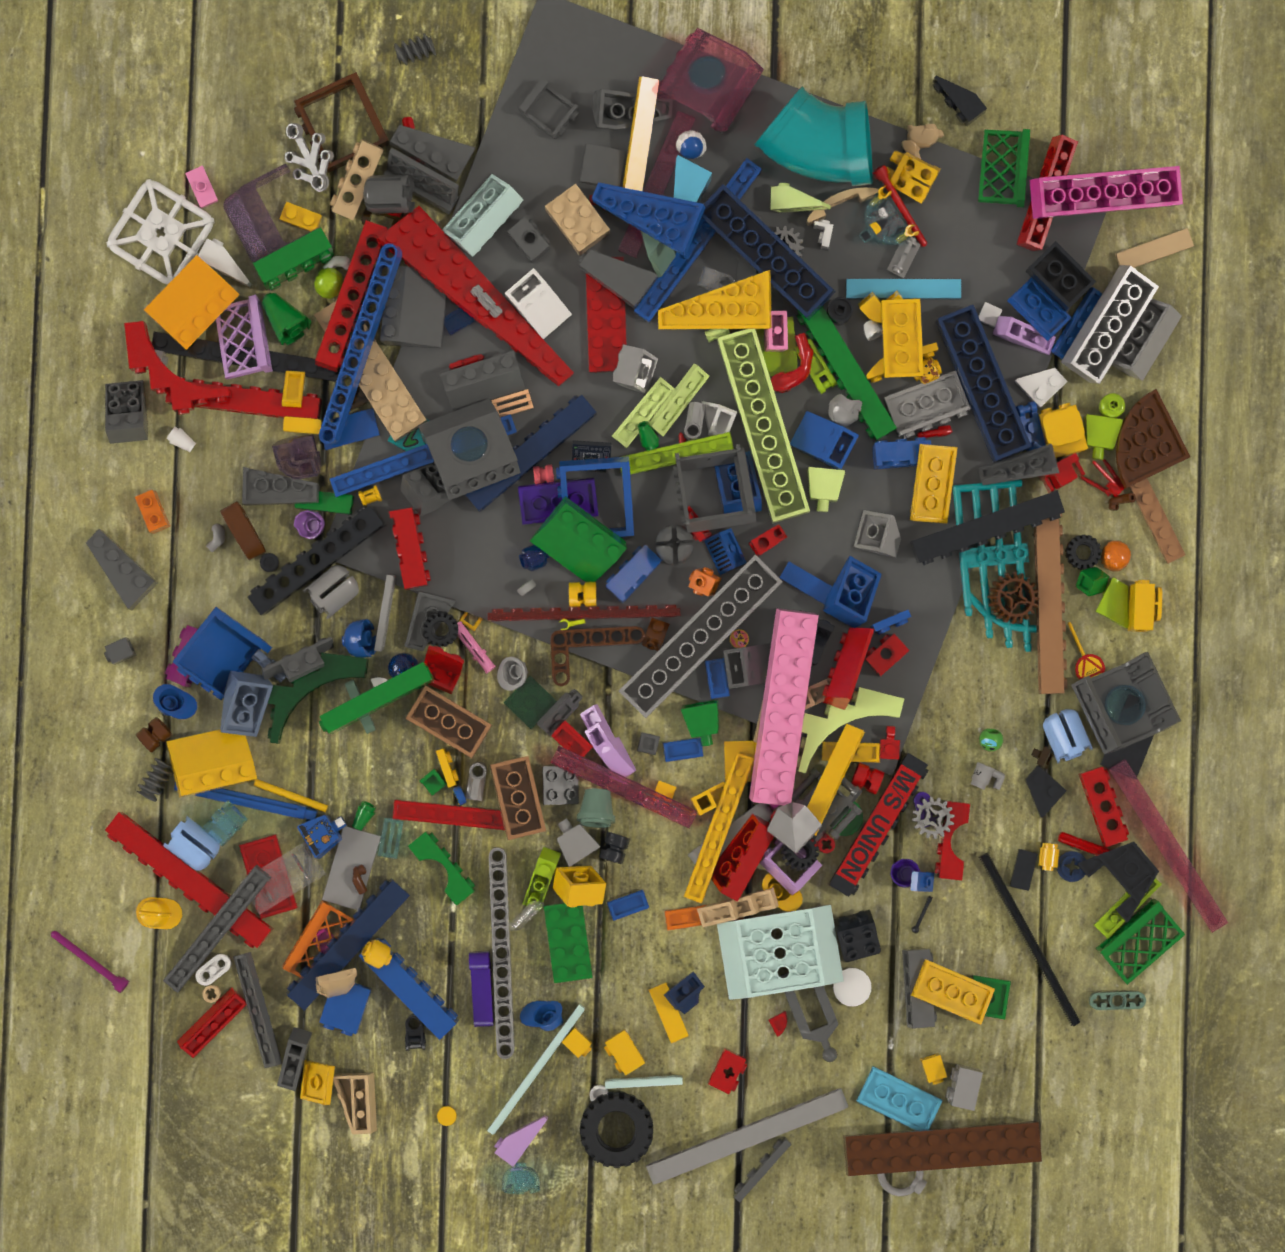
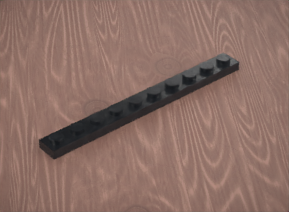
(211, 351)

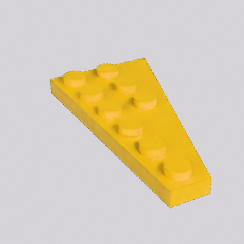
(733, 306)

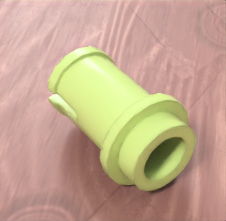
(714, 334)

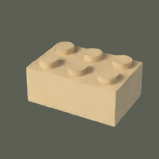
(577, 219)

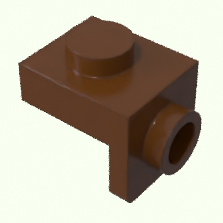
(655, 634)

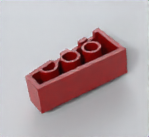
(742, 857)

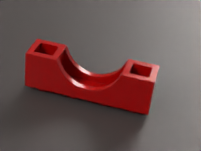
(949, 864)

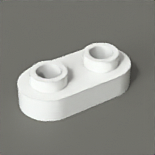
(213, 969)

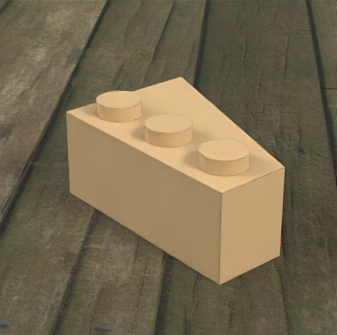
(358, 1100)

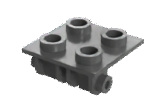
(559, 786)

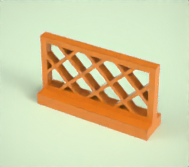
(309, 933)

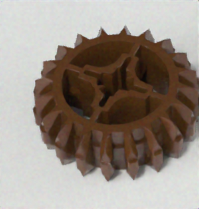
(1020, 582)

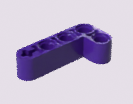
(481, 988)

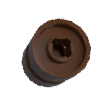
(154, 734)

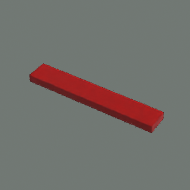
(448, 814)

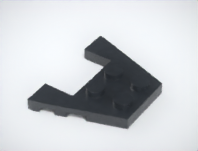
(1130, 869)

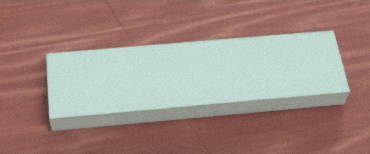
(643, 1081)

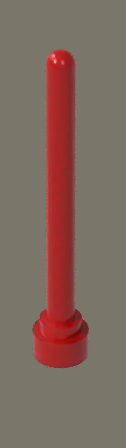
(881, 174)

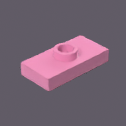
(201, 187)

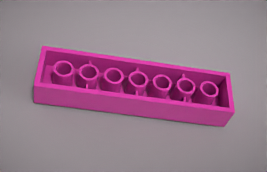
(1106, 192)

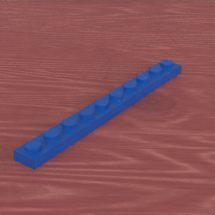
(680, 265)
(393, 466)

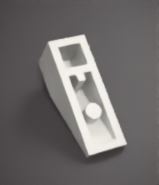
(220, 260)

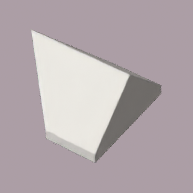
(718, 418)

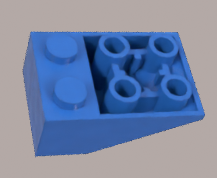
(824, 440)

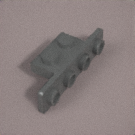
(300, 663)

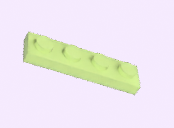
(678, 400)
(643, 412)

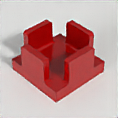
(1066, 475)

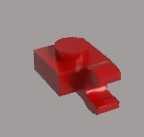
(889, 747)

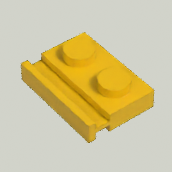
(450, 775)

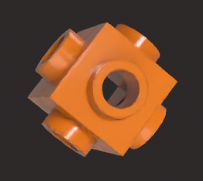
(704, 582)

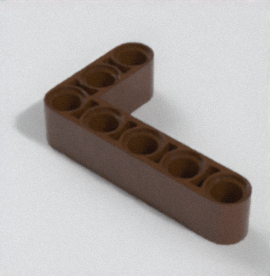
(588, 642)

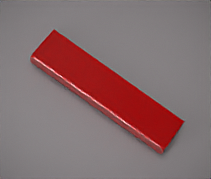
(212, 1022)

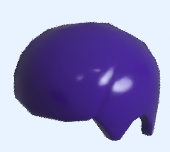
(902, 872)

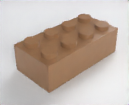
(449, 721)
(517, 798)

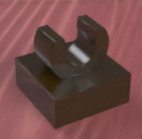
(1044, 757)

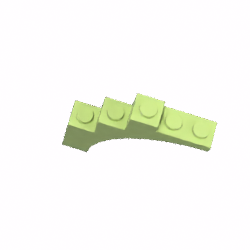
(865, 704)

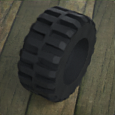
(635, 1148)

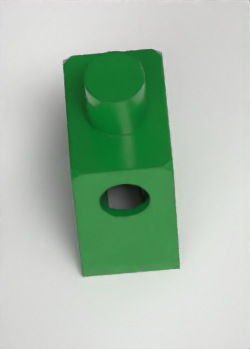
(702, 720)

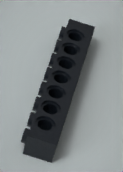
(258, 594)

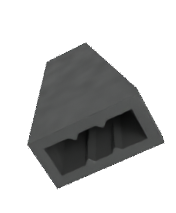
(619, 277)

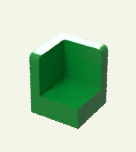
(1092, 581)
(433, 782)

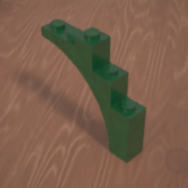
(287, 698)

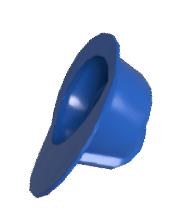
(174, 702)
(542, 1014)

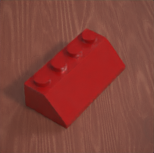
(848, 667)

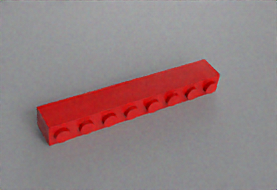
(259, 402)

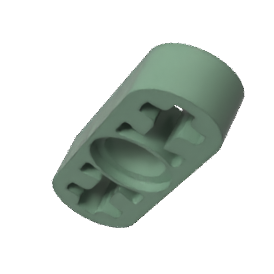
(353, 692)
(1131, 995)

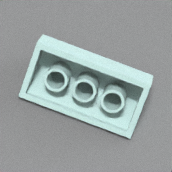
(482, 214)

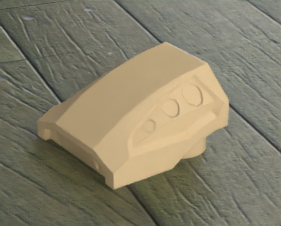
(336, 983)

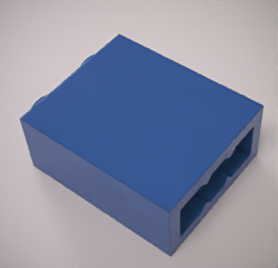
(346, 1010)

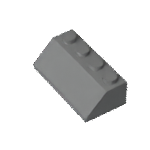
(1147, 339)

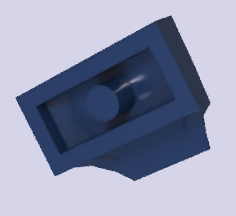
(685, 993)

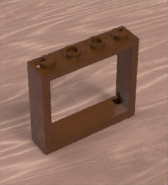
(331, 89)

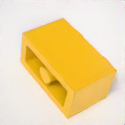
(624, 1052)

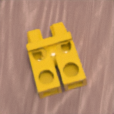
(912, 175)

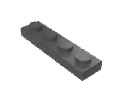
(767, 1162)

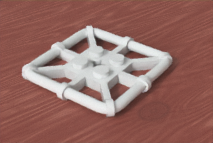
(156, 220)

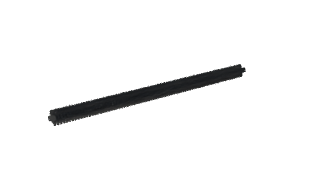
(1030, 940)

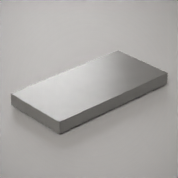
(353, 850)

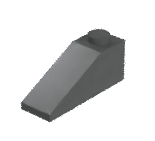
(294, 1058)

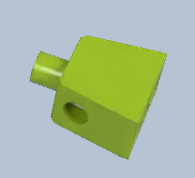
(1101, 434)

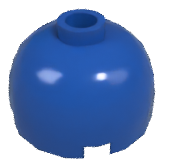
(359, 639)

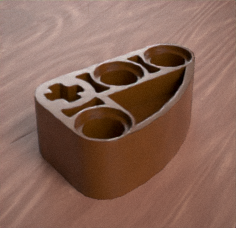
(243, 530)

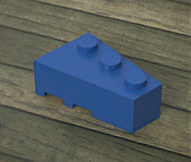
(897, 453)
(633, 573)

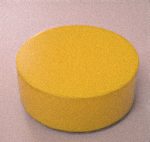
(447, 1115)

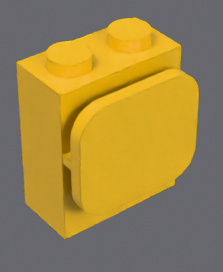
(1063, 430)
(1144, 606)

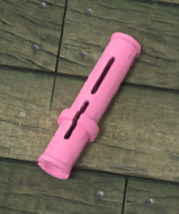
(474, 648)

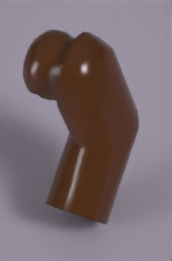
(1121, 499)
(357, 879)

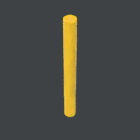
(290, 795)

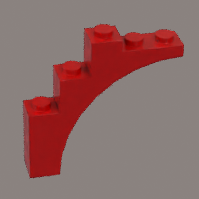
(183, 393)

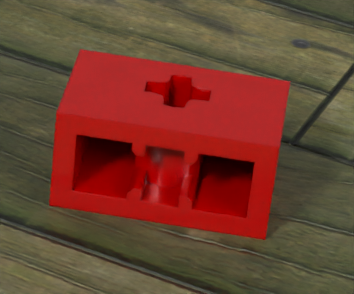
(727, 1059)

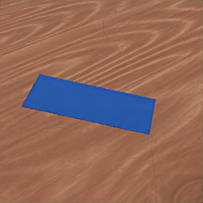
(357, 428)

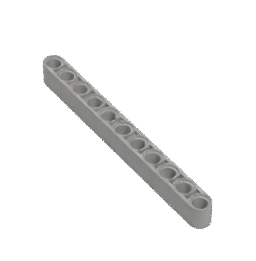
(501, 962)
(747, 1136)

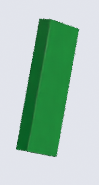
(330, 503)

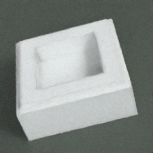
(989, 314)

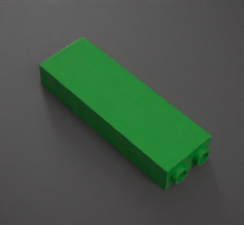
(376, 698)

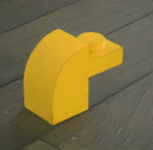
(872, 305)
(707, 799)

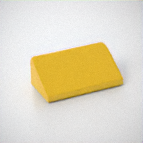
(302, 425)

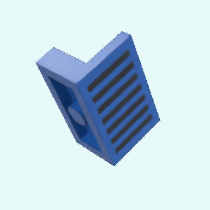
(725, 551)

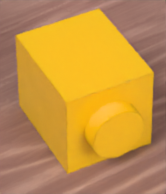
(577, 1043)
(934, 1069)

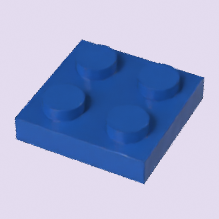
(898, 620)

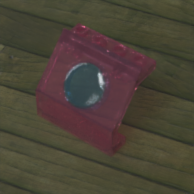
(710, 78)

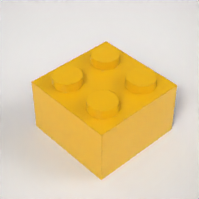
(579, 886)

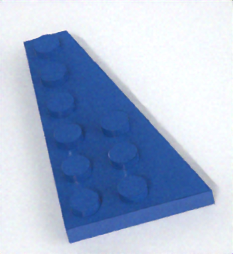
(659, 216)

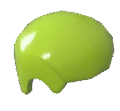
(328, 283)

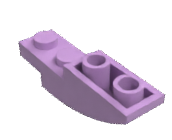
(606, 745)

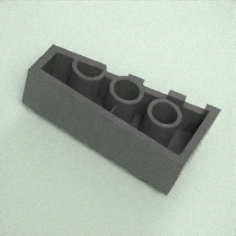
(121, 569)

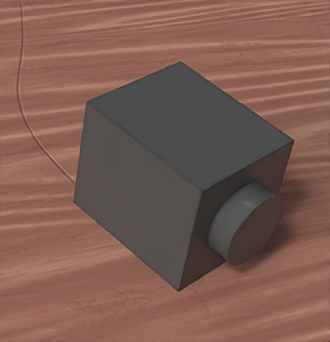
(119, 651)

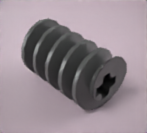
(414, 49)
(155, 780)

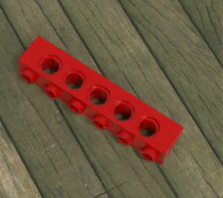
(1055, 164)

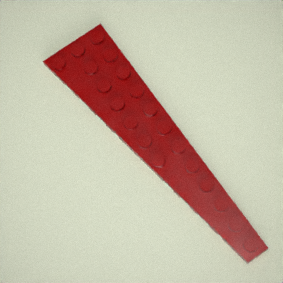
(453, 274)

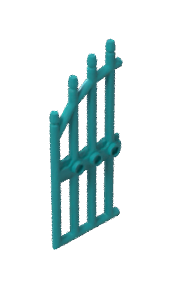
(991, 556)

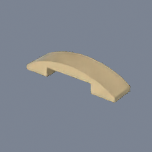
(863, 194)

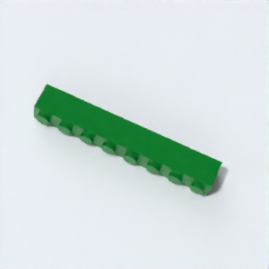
(849, 374)

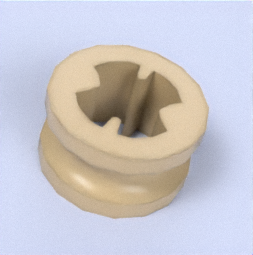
(217, 991)

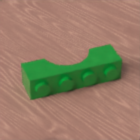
(427, 848)

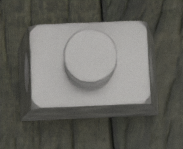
(575, 842)

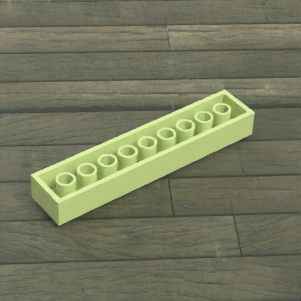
(763, 425)

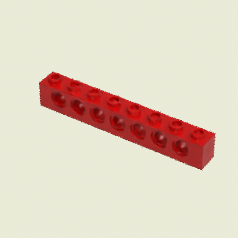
(324, 357)

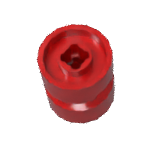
(867, 778)

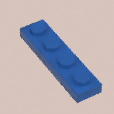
(1076, 323)

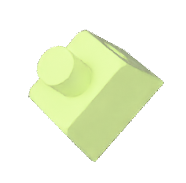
(824, 486)

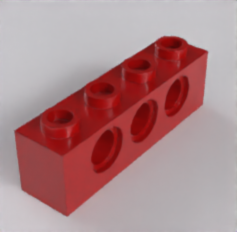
(1088, 780)

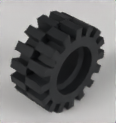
(1083, 540)
(440, 640)
(799, 863)

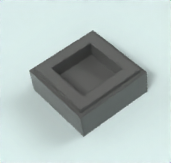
(648, 743)

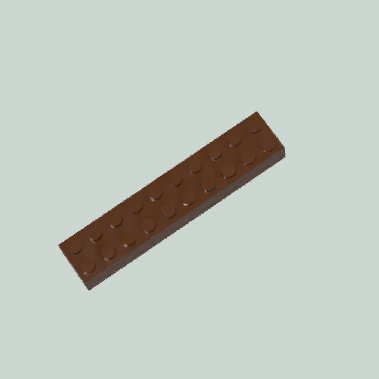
(942, 1148)

